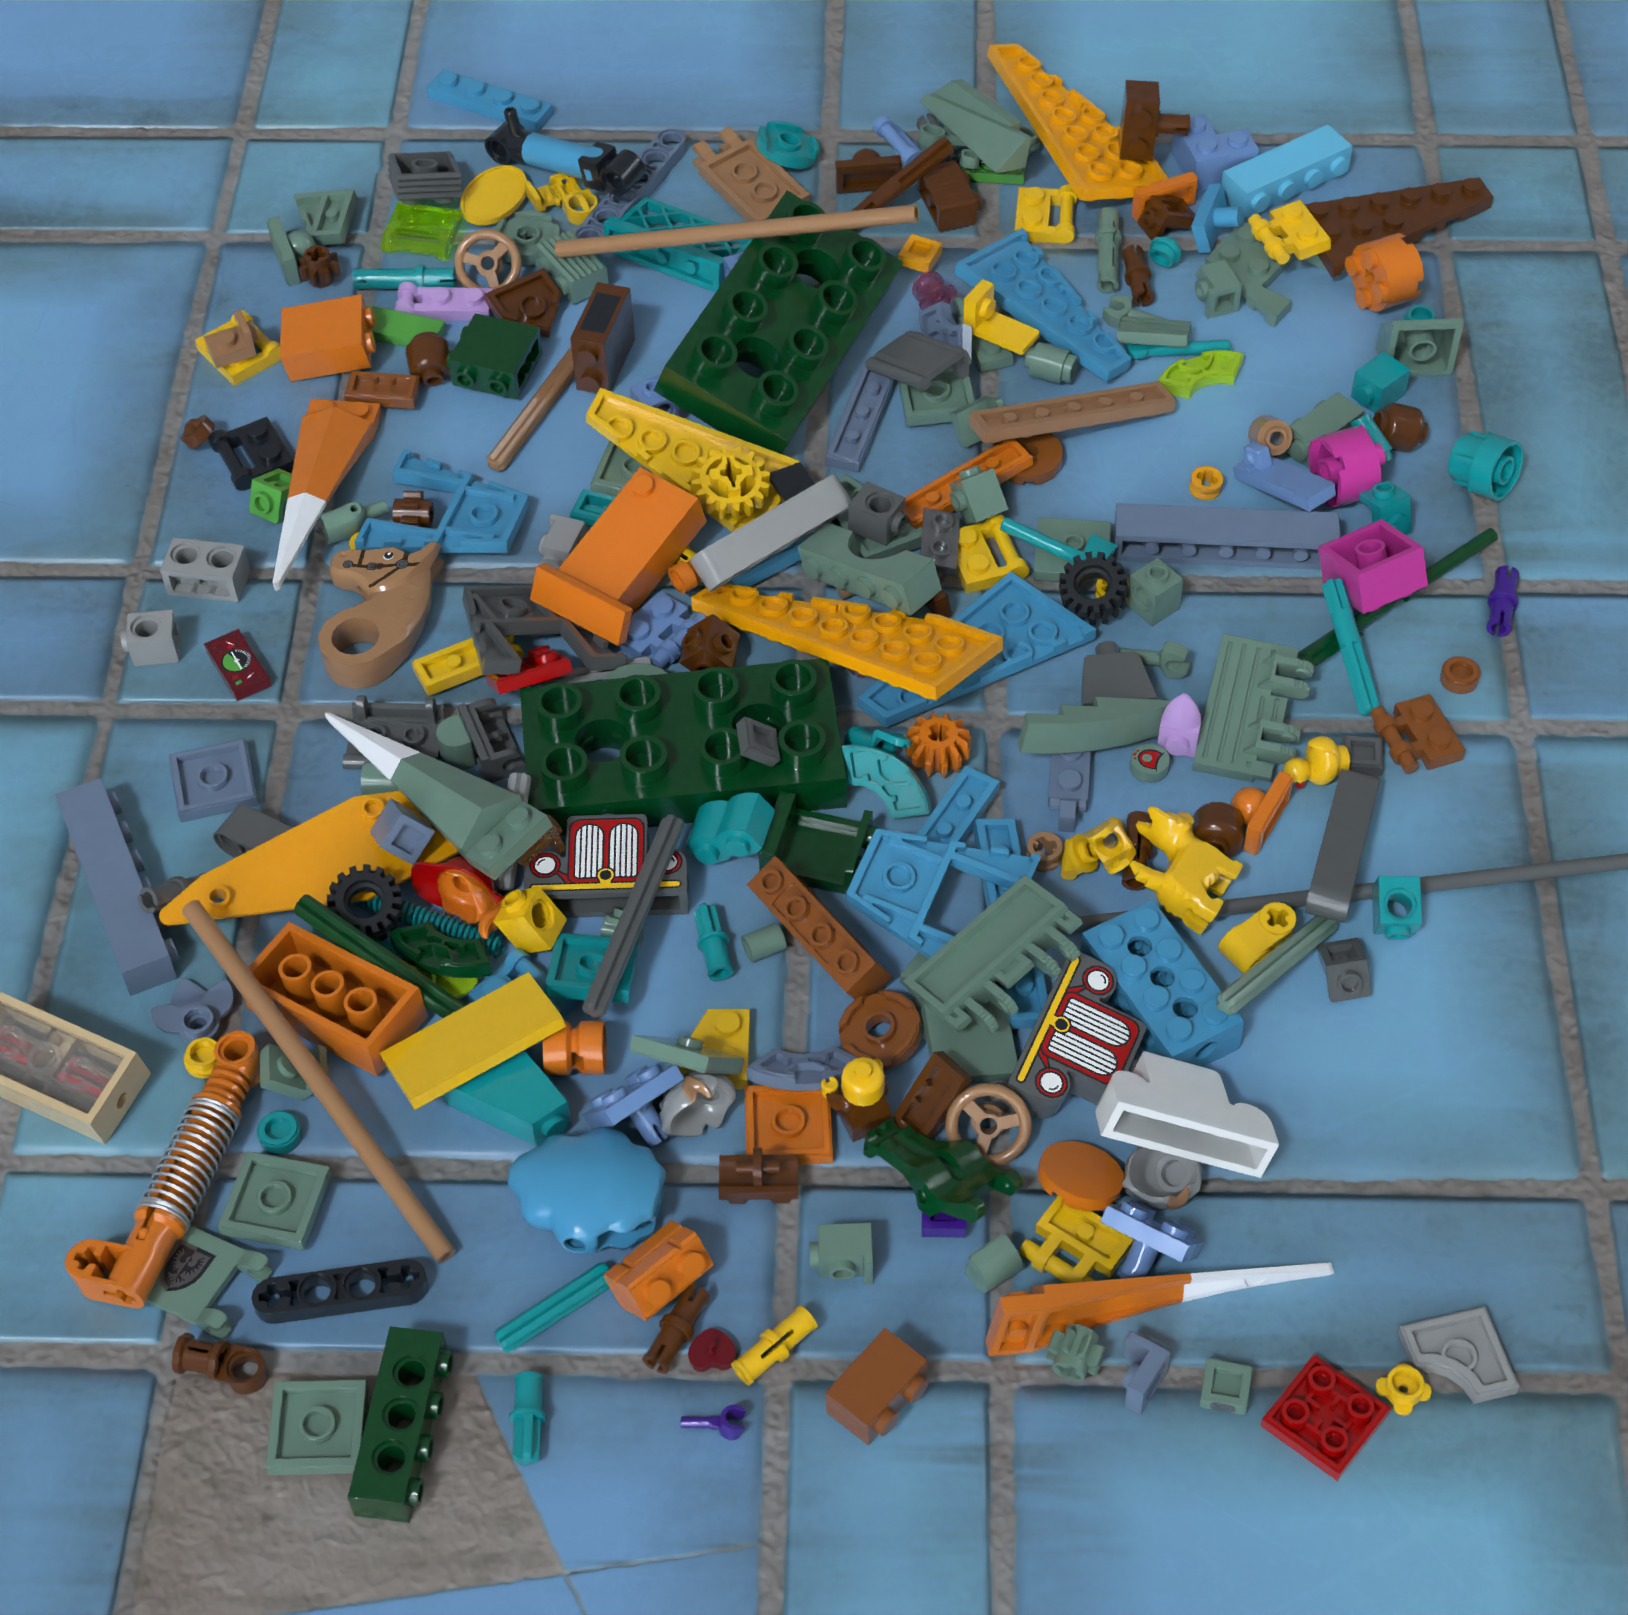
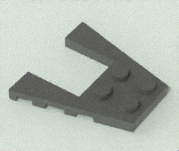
(508, 611)

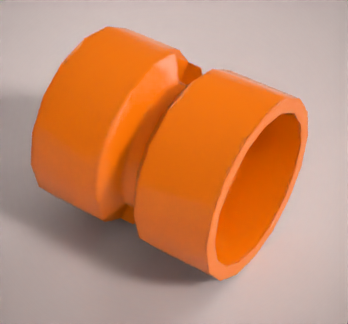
(576, 1048)

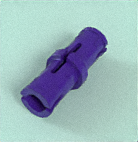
(1502, 601)

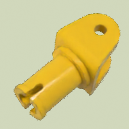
(1113, 852)

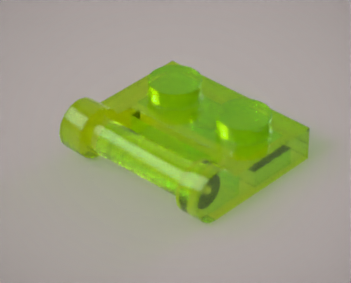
(422, 222)

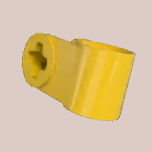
(1258, 935)

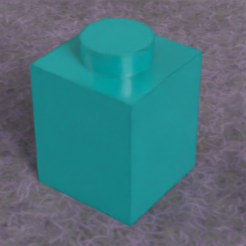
(1380, 382)

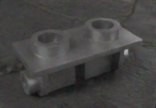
(940, 539)

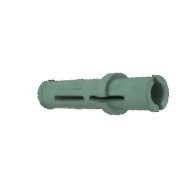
(1108, 240)

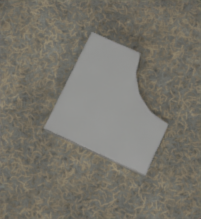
(1462, 1349)

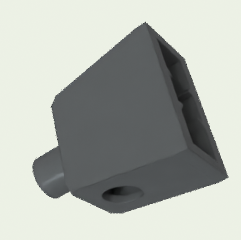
(1114, 675)

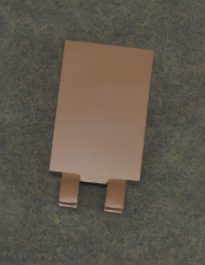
(745, 176)

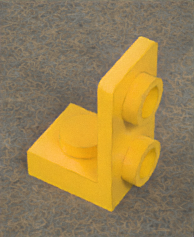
(993, 326)

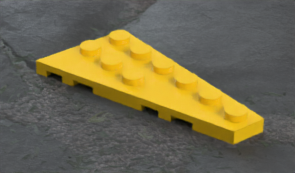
(673, 444)

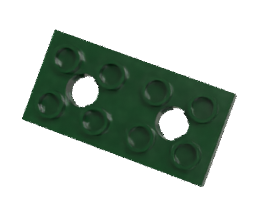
(779, 326)
(682, 741)

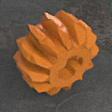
(938, 744)

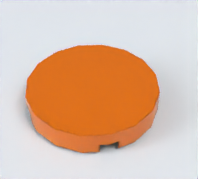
(1080, 1175)

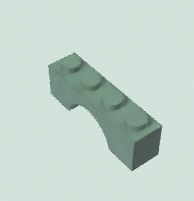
(897, 581)

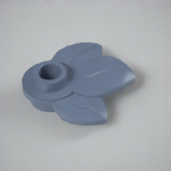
(194, 1008)

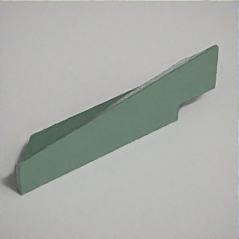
(980, 125)

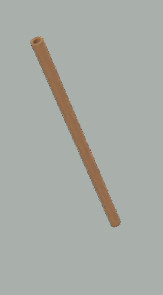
(738, 231)
(319, 1083)

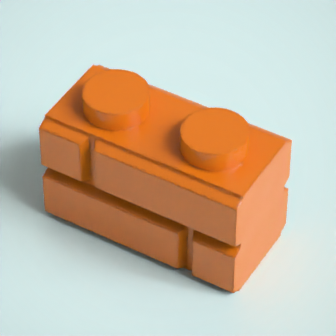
(658, 1270)

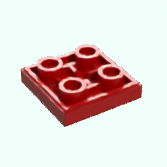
(538, 667)
(1325, 1417)

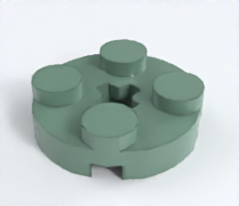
(525, 224)

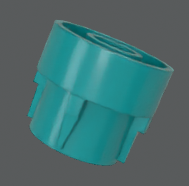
(1486, 464)

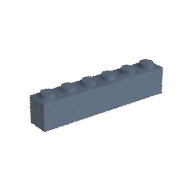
(1222, 535)
(115, 885)

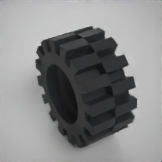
(1088, 569)
(374, 882)

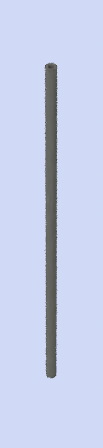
(1427, 884)

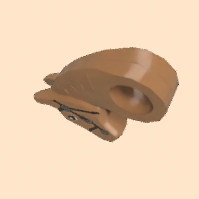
(391, 616)

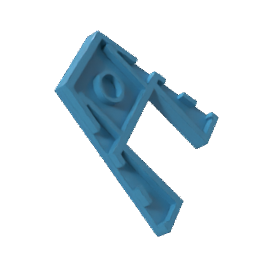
(476, 521)
(905, 872)

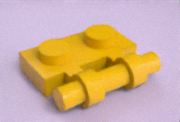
(1297, 228)
(1081, 1236)

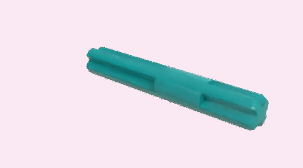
(1351, 646)

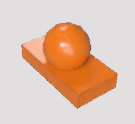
(1262, 810)

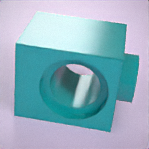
(1402, 890)

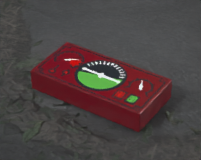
(237, 665)

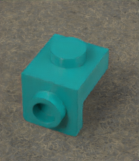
(1389, 504)

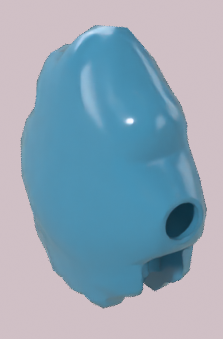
(590, 1189)

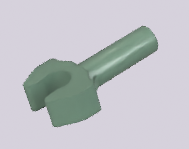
(1120, 307)
(1169, 659)

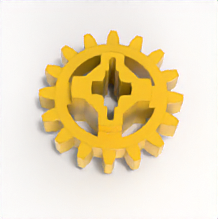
(730, 482)

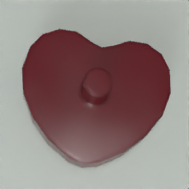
(711, 1350)

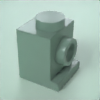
(1218, 288)
(843, 1251)

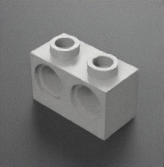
(205, 570)

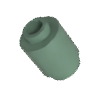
(1051, 363)

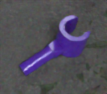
(718, 1422)

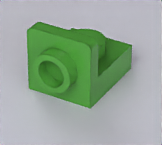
(269, 495)

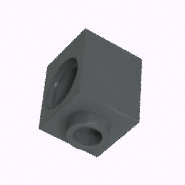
(877, 514)

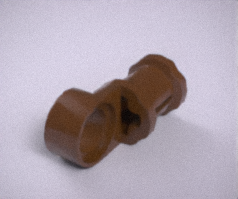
(219, 1362)

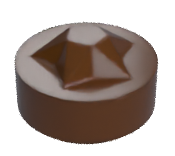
(197, 431)

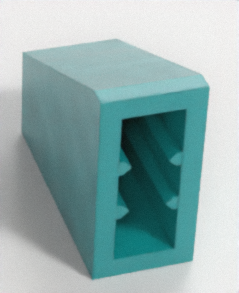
(514, 1099)

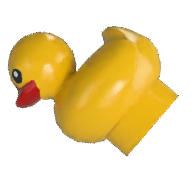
(1321, 762)

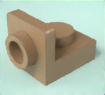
(233, 343)

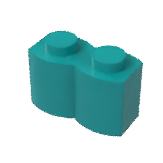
(730, 828)

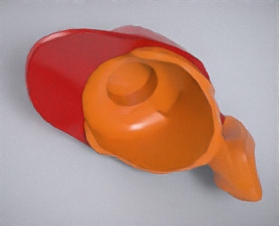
(459, 891)

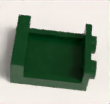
(817, 845)

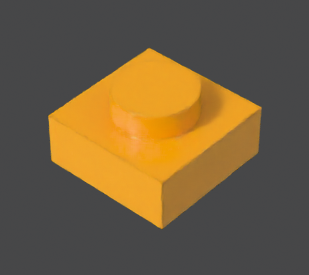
(920, 253)

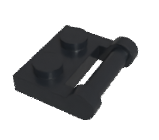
(261, 447)

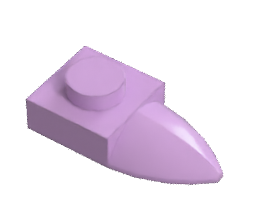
(1180, 727)

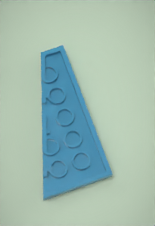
(1044, 301)
(1031, 631)

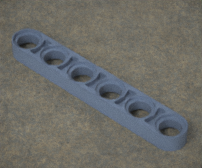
(653, 175)

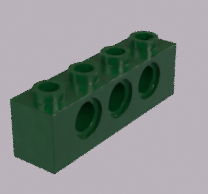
(405, 1356)

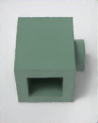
(977, 495)

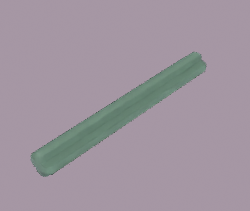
(1275, 964)

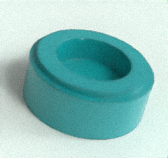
(279, 1132)

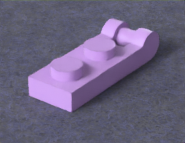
(442, 302)

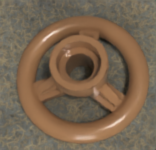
(505, 244)
(989, 1109)

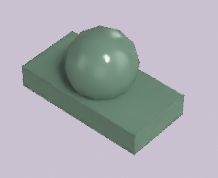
(288, 248)

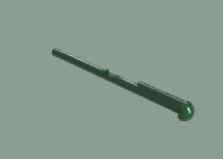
(1328, 644)

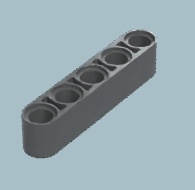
(1342, 845)

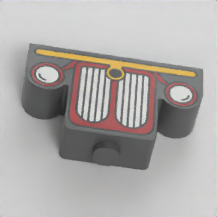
(602, 868)
(1076, 1040)

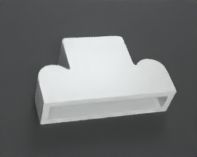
(1185, 1114)

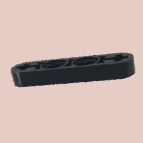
(340, 1284)

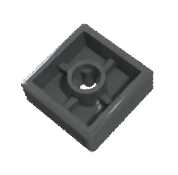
(424, 177)

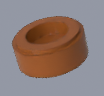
(1460, 675)

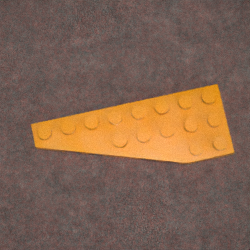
(1072, 129)
(904, 651)

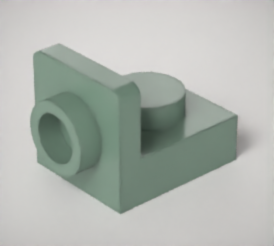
(961, 416)
(281, 1076)

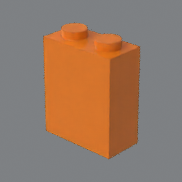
(327, 337)

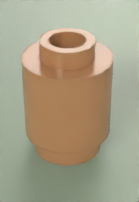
(1264, 426)

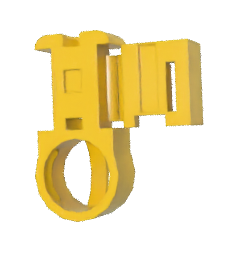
(568, 193)

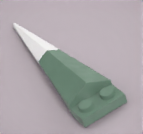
(475, 816)

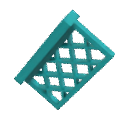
(687, 262)

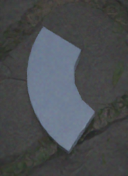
(939, 324)
(797, 1070)

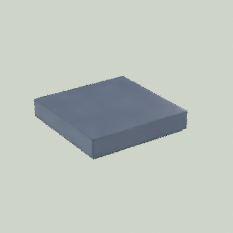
(212, 780)

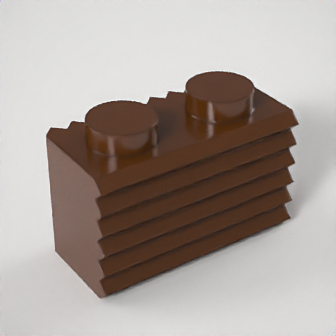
(949, 196)

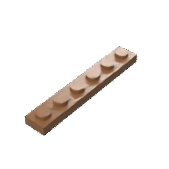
(1071, 412)

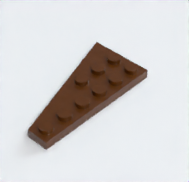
(1402, 211)

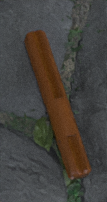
(907, 176)

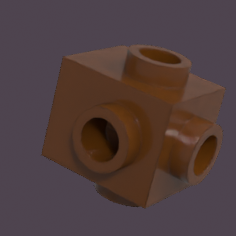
(709, 645)

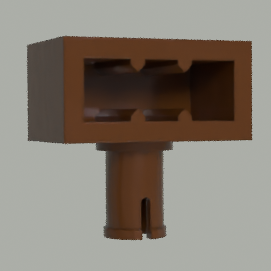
(1144, 121)

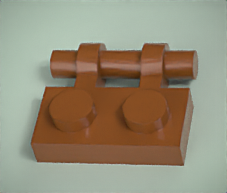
(1426, 729)

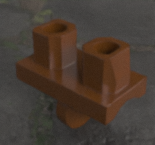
(758, 1177)

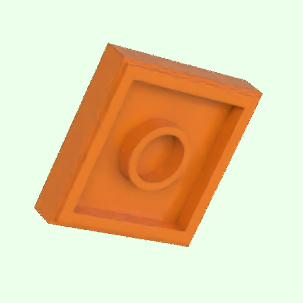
(788, 1123)

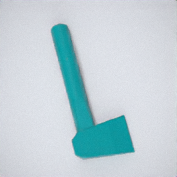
(1140, 351)
(1054, 546)

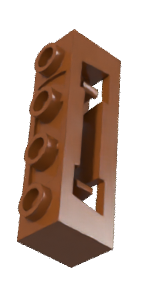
(818, 929)

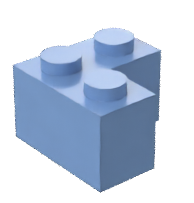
(1211, 153)

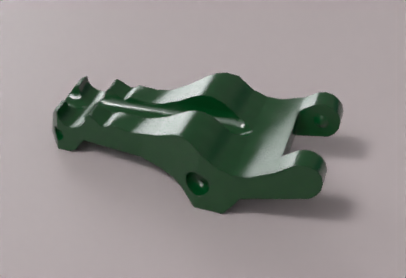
(943, 1174)

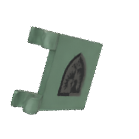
(197, 1275)

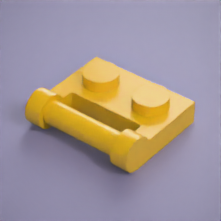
(1034, 214)
(244, 369)
(974, 559)

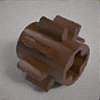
(319, 266)
(413, 509)

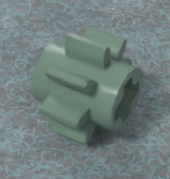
(1075, 1352)

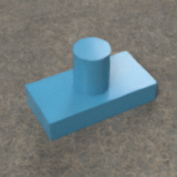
(1213, 216)

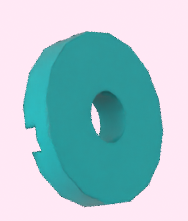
(787, 145)

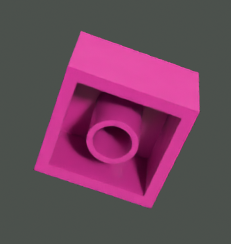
(1375, 565)

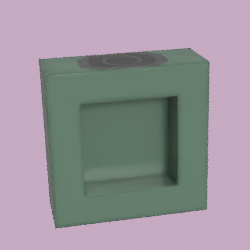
(1225, 1386)

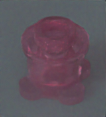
(930, 289)

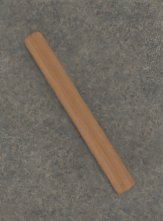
(532, 414)

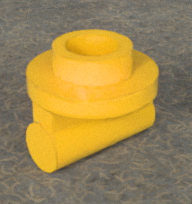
(1077, 857)

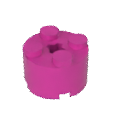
(1347, 460)

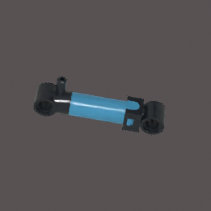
(596, 165)

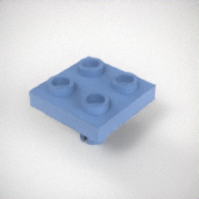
(635, 1101)
(1149, 1237)

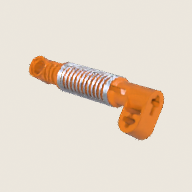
(165, 1212)

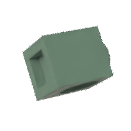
(1155, 592)

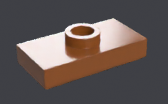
(383, 388)

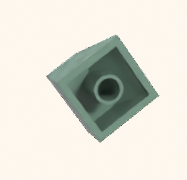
(1422, 345)

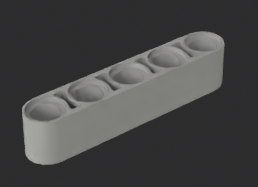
(771, 533)

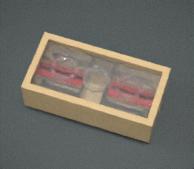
(66, 1070)

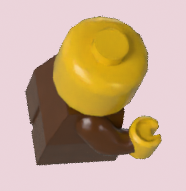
(861, 1097)

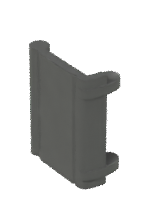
(918, 359)
(404, 723)

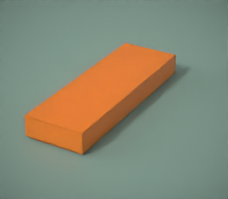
(581, 604)

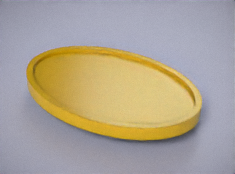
(493, 195)

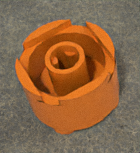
(1385, 272)

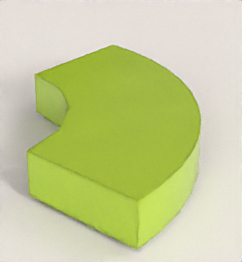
(1210, 368)

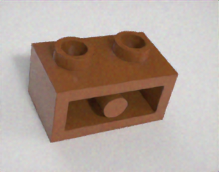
(877, 1387)

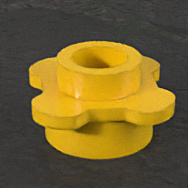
(1408, 1377)

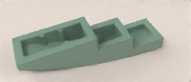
(1091, 728)

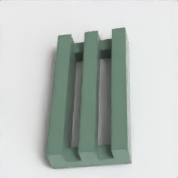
(1154, 332)

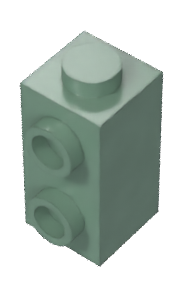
(1325, 418)

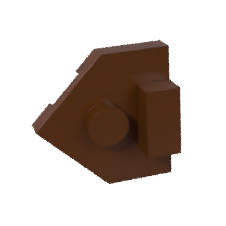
(527, 301)

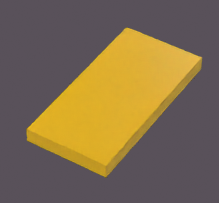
(472, 1040)

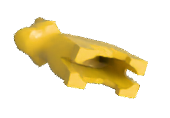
(1191, 869)

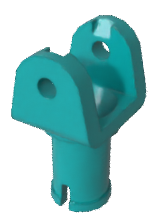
(880, 739)

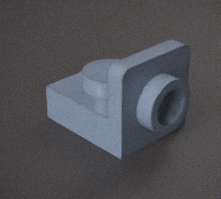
(1147, 1371)

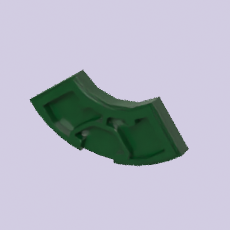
(441, 954)

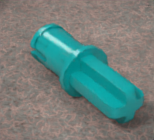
(713, 942)
(527, 1417)

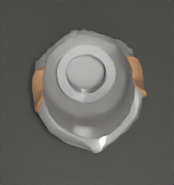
(696, 1102)
(1161, 1178)

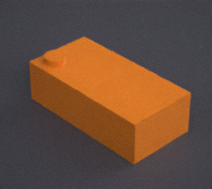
(636, 539)
(337, 997)

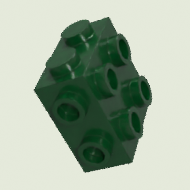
(495, 356)

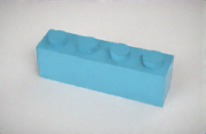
(1287, 170)

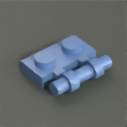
(653, 626)

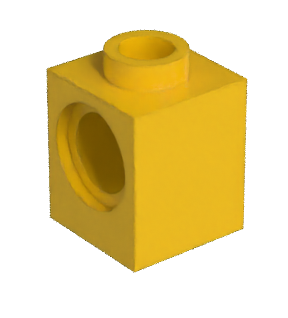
(530, 920)

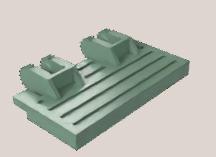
(1244, 711)
(995, 946)

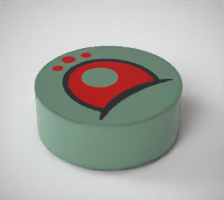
(1149, 763)

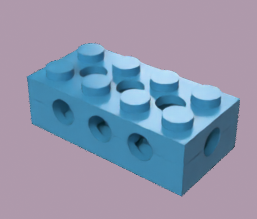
(1163, 987)

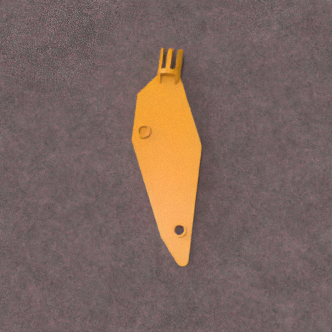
(303, 863)

